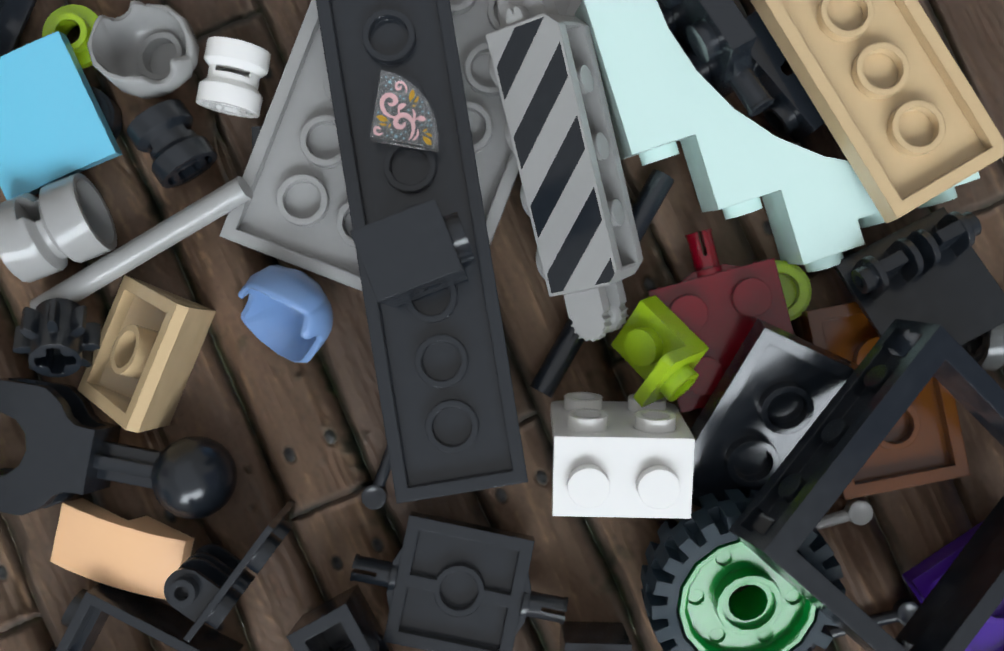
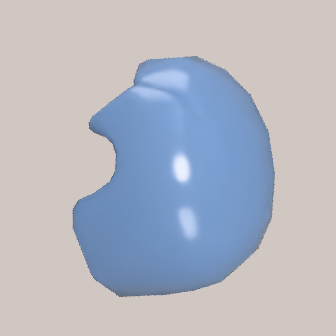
(287, 312)

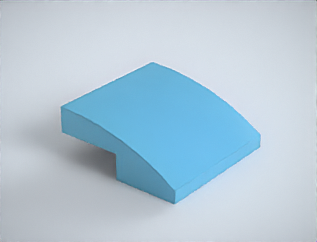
(48, 117)

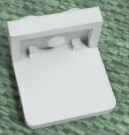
(620, 458)

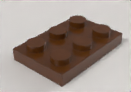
(927, 438)

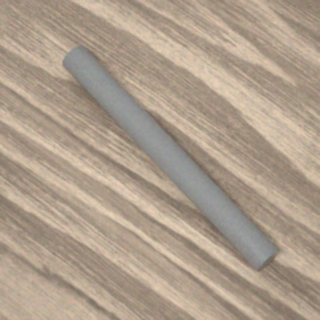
(150, 243)

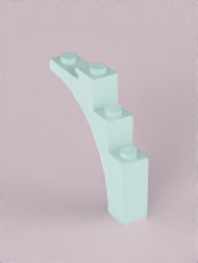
(662, 99)

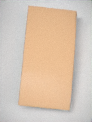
(118, 551)

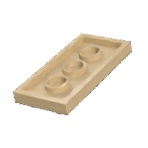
(886, 95)

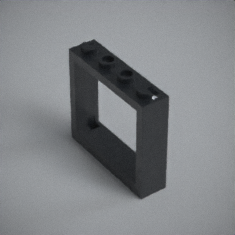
(836, 451)

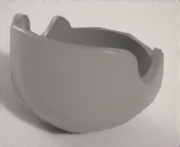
(144, 50)

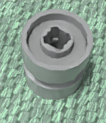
(59, 225)

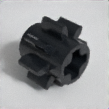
(57, 337)

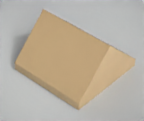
(145, 355)

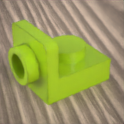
(659, 351)

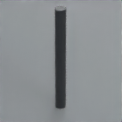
(568, 342)

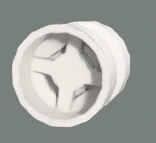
(233, 77)

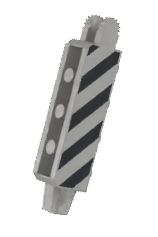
(566, 161)

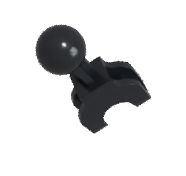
(79, 454)

